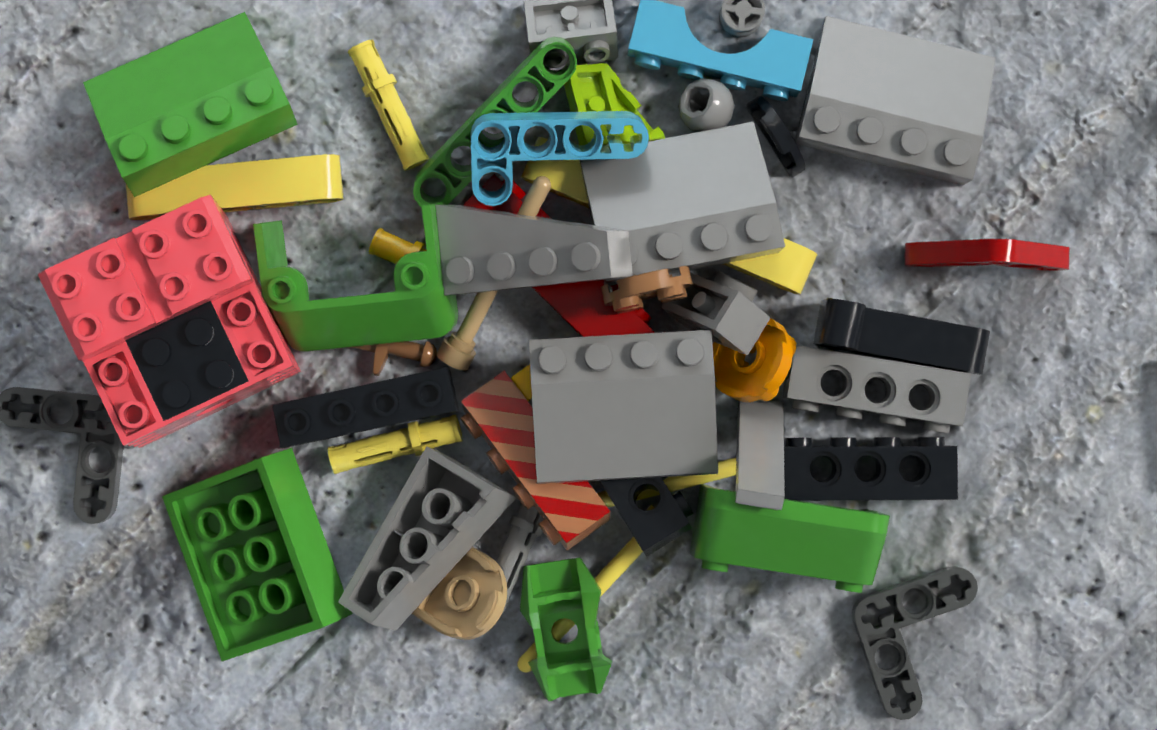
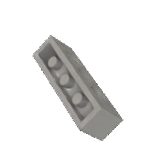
(945, 387)

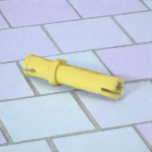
(381, 90)
(395, 444)

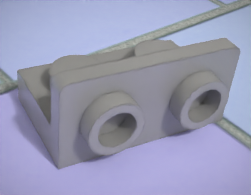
(583, 23)

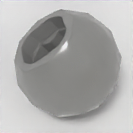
(706, 105)

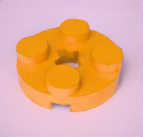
(764, 375)

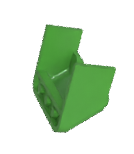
(409, 313)
(794, 540)

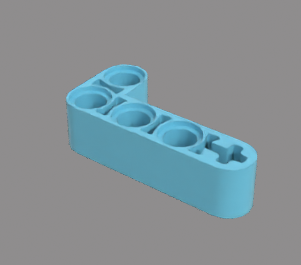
(557, 147)

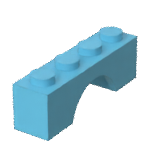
(772, 65)

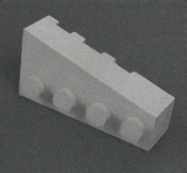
(513, 251)

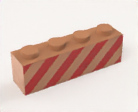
(506, 423)

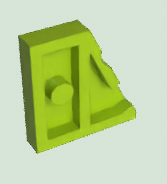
(599, 89)

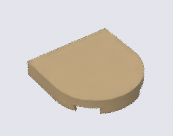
(467, 598)

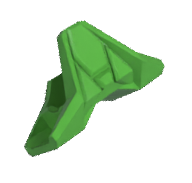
(569, 592)

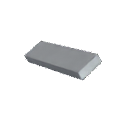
(760, 454)

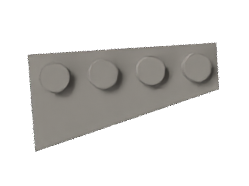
(423, 538)

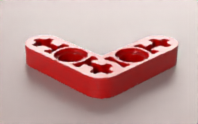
(988, 252)

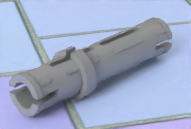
(518, 545)

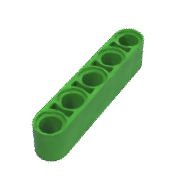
(533, 70)

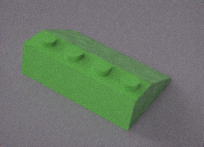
(189, 104)
(257, 554)

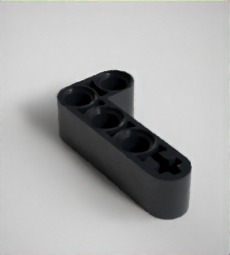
(900, 337)

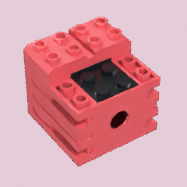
(169, 322)

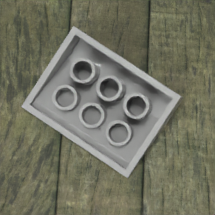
(897, 101)
(688, 200)
(624, 406)

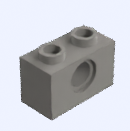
(721, 309)

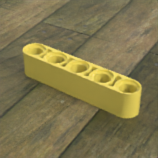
(247, 186)

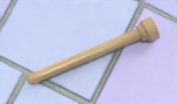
(459, 347)

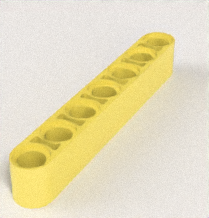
(783, 270)

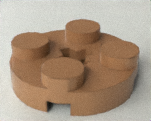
(646, 286)

